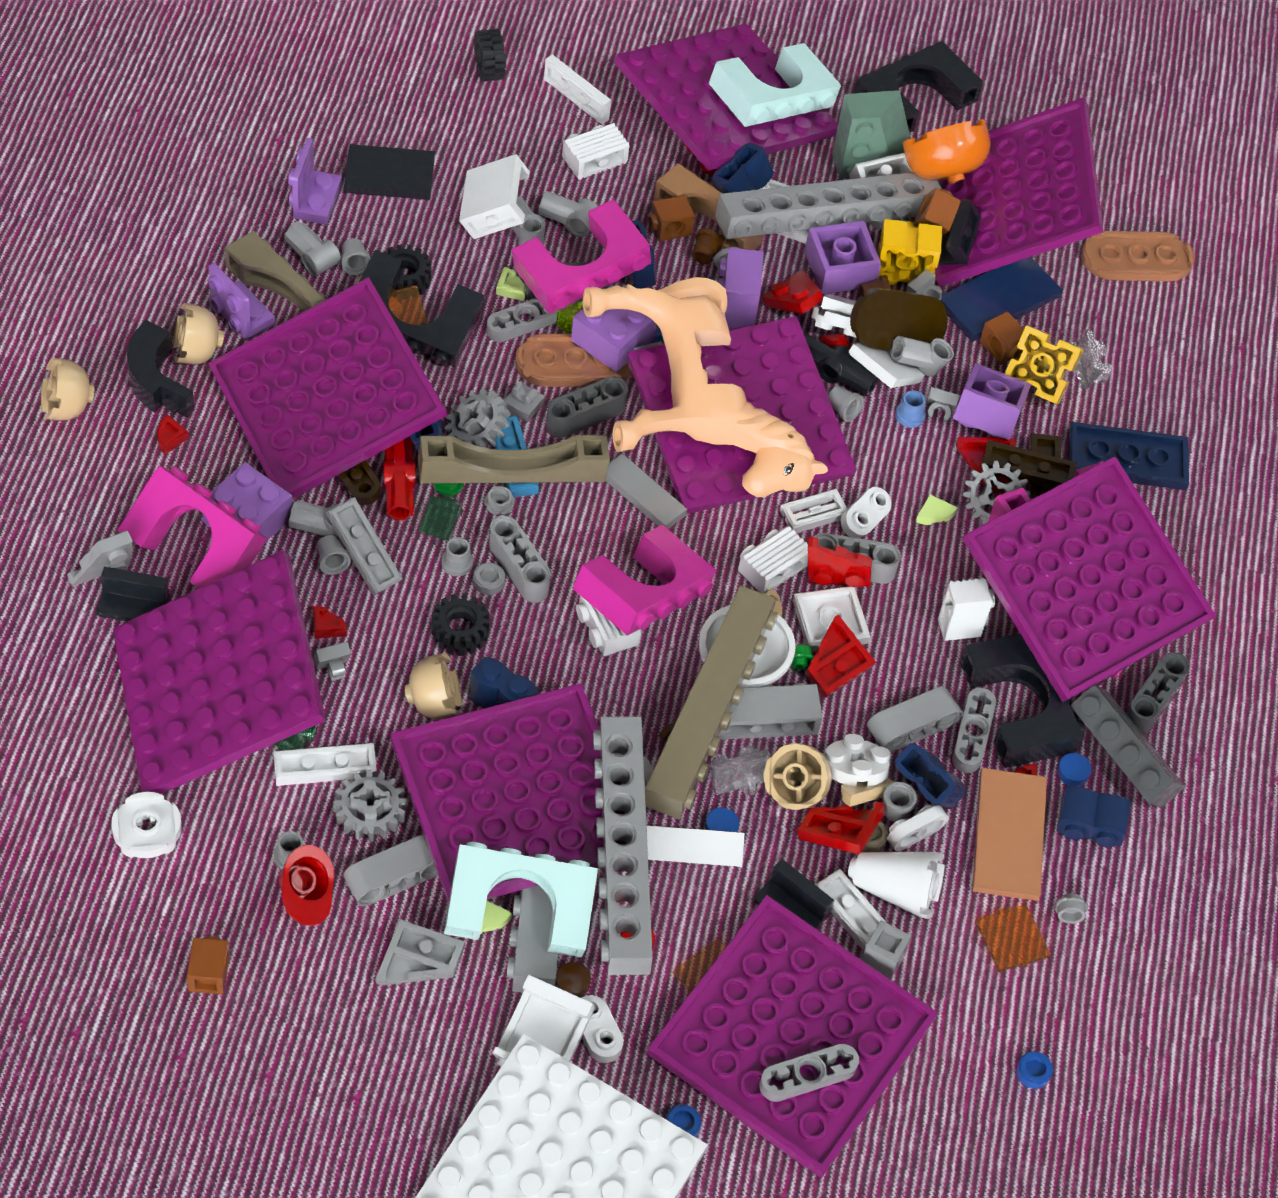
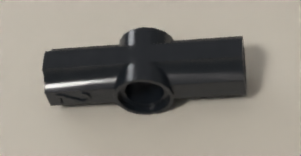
(838, 365)

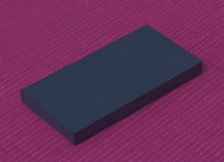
(1010, 288)
(1144, 455)

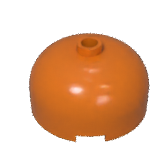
(949, 151)

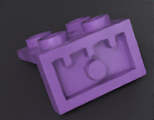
(312, 190)
(237, 305)

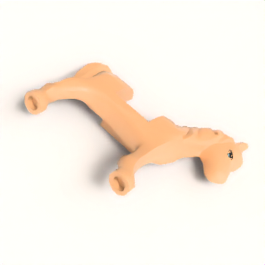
(692, 317)

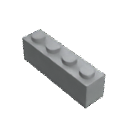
(775, 712)
(532, 939)

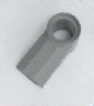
(568, 212)
(533, 224)
(315, 253)
(925, 356)
(311, 518)

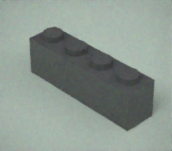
(1127, 746)

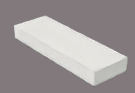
(577, 89)
(324, 764)
(695, 846)
(851, 907)

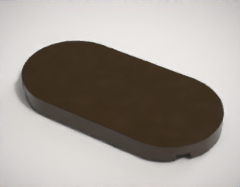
(894, 313)

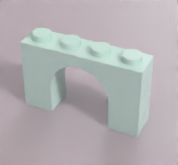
(756, 102)
(566, 884)

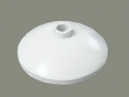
(773, 661)

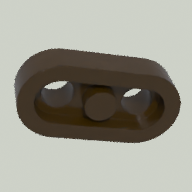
(361, 479)

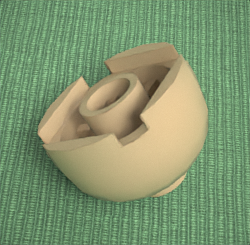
(196, 335)
(66, 390)
(434, 688)
(797, 776)

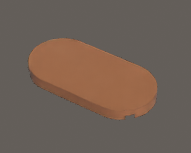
(1137, 256)
(559, 362)

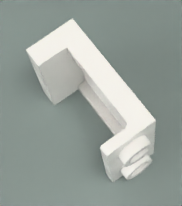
(492, 197)
(548, 1017)

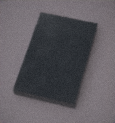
(389, 172)

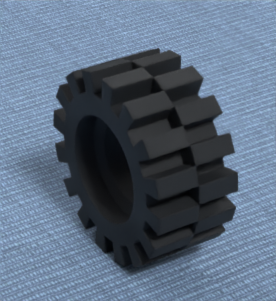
(489, 55)
(416, 262)
(456, 639)

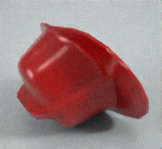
(307, 885)

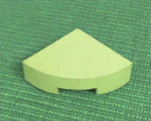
(510, 285)
(936, 511)
(494, 917)

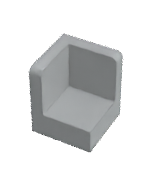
(886, 949)

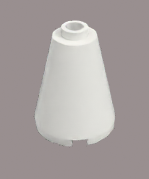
(900, 878)

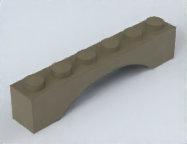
(260, 266)
(454, 461)

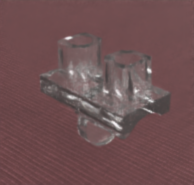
(1089, 366)
(739, 771)

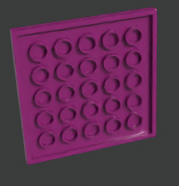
(676, 84)
(1031, 191)
(776, 375)
(327, 389)
(1088, 578)
(218, 674)
(507, 781)
(782, 996)

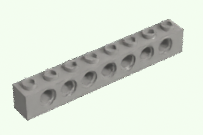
(821, 204)
(634, 953)

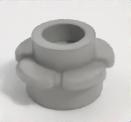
(501, 495)
(1071, 908)

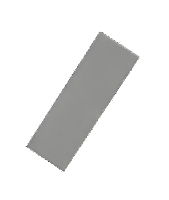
(644, 492)
(364, 546)

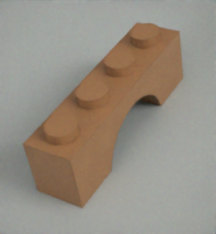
(702, 199)

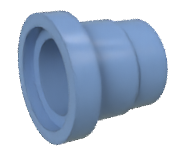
(911, 409)

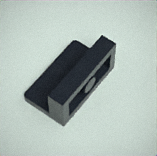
(958, 242)
(130, 594)
(797, 894)

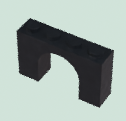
(934, 67)
(447, 335)
(1030, 739)

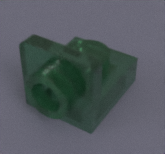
(441, 517)

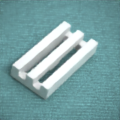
(817, 514)

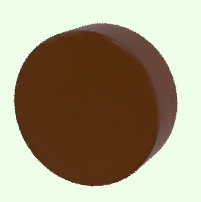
(573, 978)

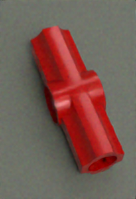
(399, 480)

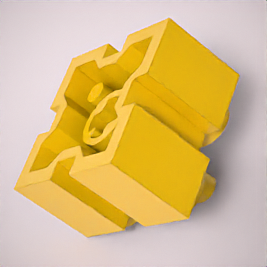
(908, 250)
(1044, 363)

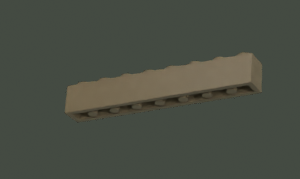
(710, 703)

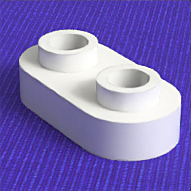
(867, 510)
(925, 823)
(600, 1026)

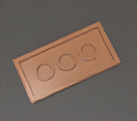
(1009, 834)

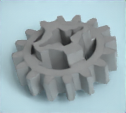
(478, 418)
(988, 474)
(385, 811)

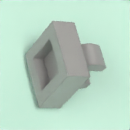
(925, 285)
(943, 400)
(524, 401)
(333, 659)

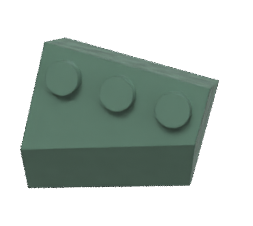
(869, 129)

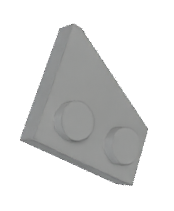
(109, 552)
(419, 955)

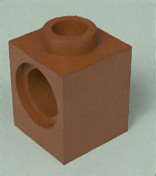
(938, 209)
(671, 218)
(1001, 337)
(208, 965)

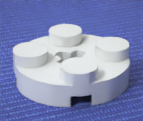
(830, 319)
(857, 761)
(152, 842)

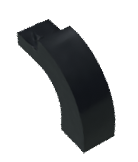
(145, 354)

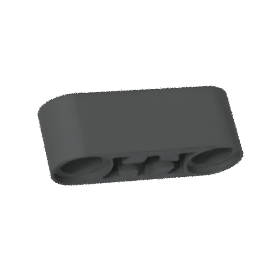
(586, 407)
(1168, 678)

